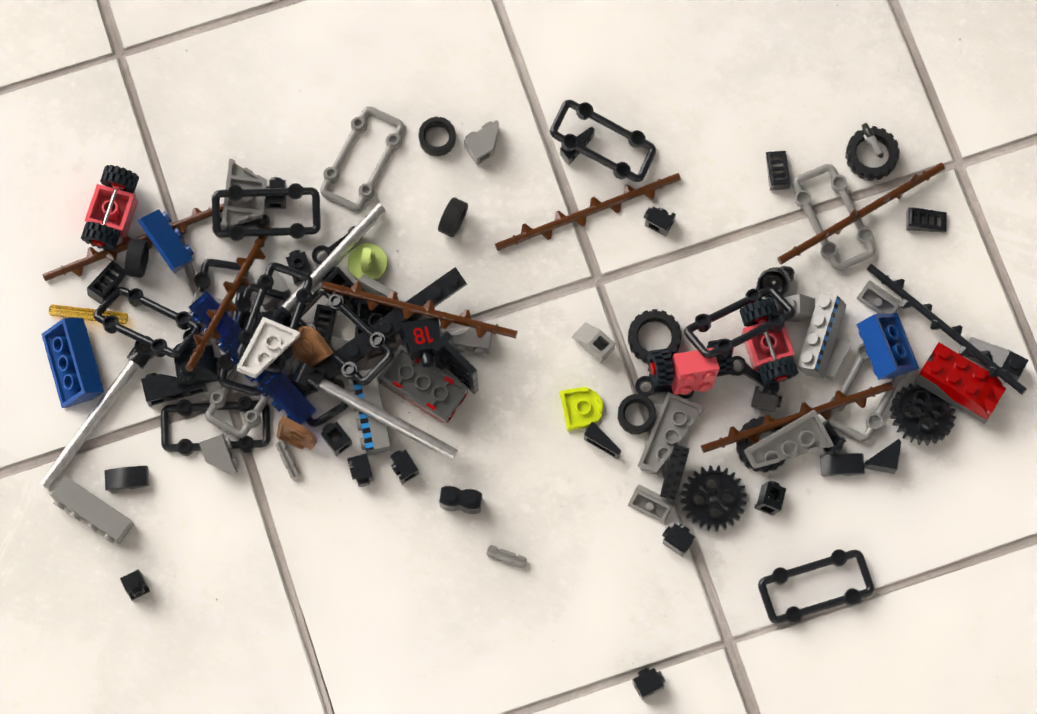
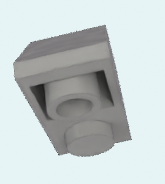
(482, 143)
(803, 306)
(594, 341)
(218, 453)

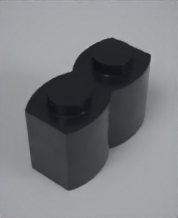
(465, 500)

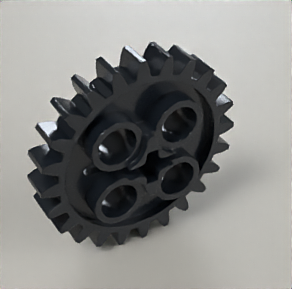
(912, 425)
(725, 484)

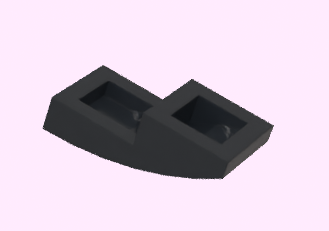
(842, 464)
(126, 477)

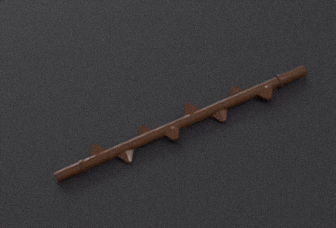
(856, 215)
(580, 216)
(94, 256)
(227, 303)
(428, 309)
(770, 424)

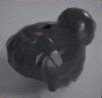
(781, 275)

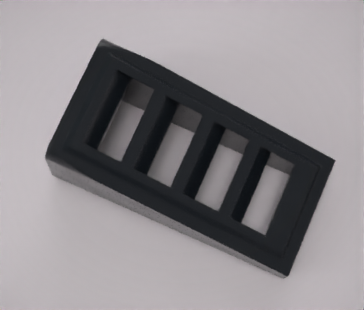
(583, 138)
(780, 184)
(912, 226)
(92, 289)
(327, 310)
(599, 439)

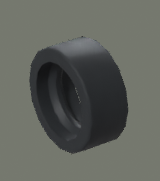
(440, 122)
(453, 217)
(137, 258)
(636, 398)

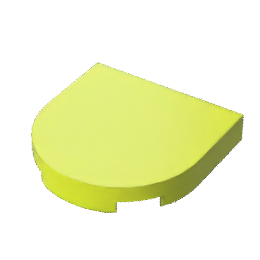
(581, 407)

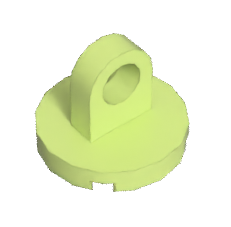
(367, 260)

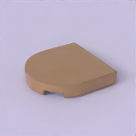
(310, 346)
(295, 434)

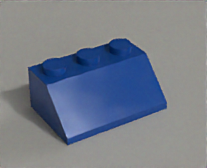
(167, 240)
(887, 345)

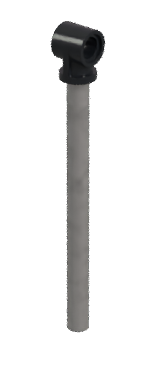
(283, 313)
(137, 359)
(311, 378)

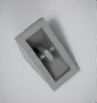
(280, 285)

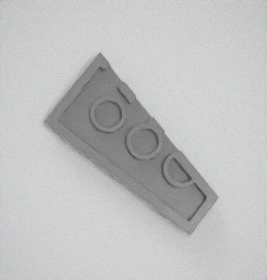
(671, 426)
(792, 440)

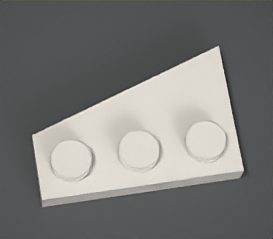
(266, 346)

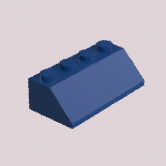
(72, 362)

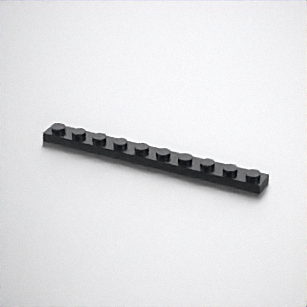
(388, 326)

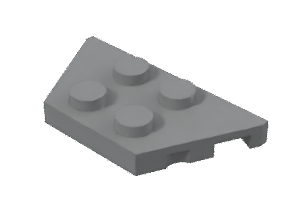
(247, 208)

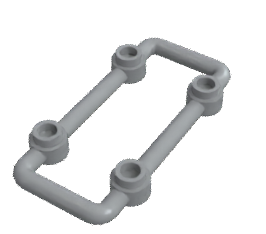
(839, 185)
(366, 190)
(251, 417)
(874, 420)

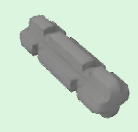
(288, 459)
(506, 556)

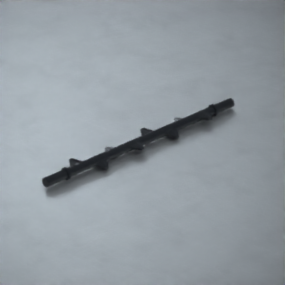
(953, 332)

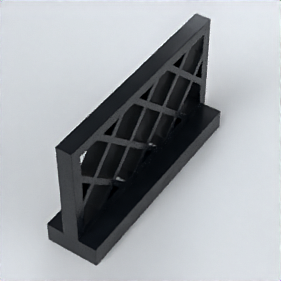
(447, 356)

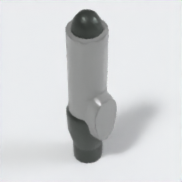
(871, 140)

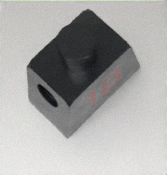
(419, 338)

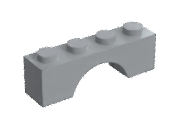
(469, 341)

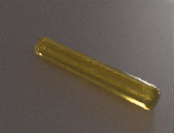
(85, 313)

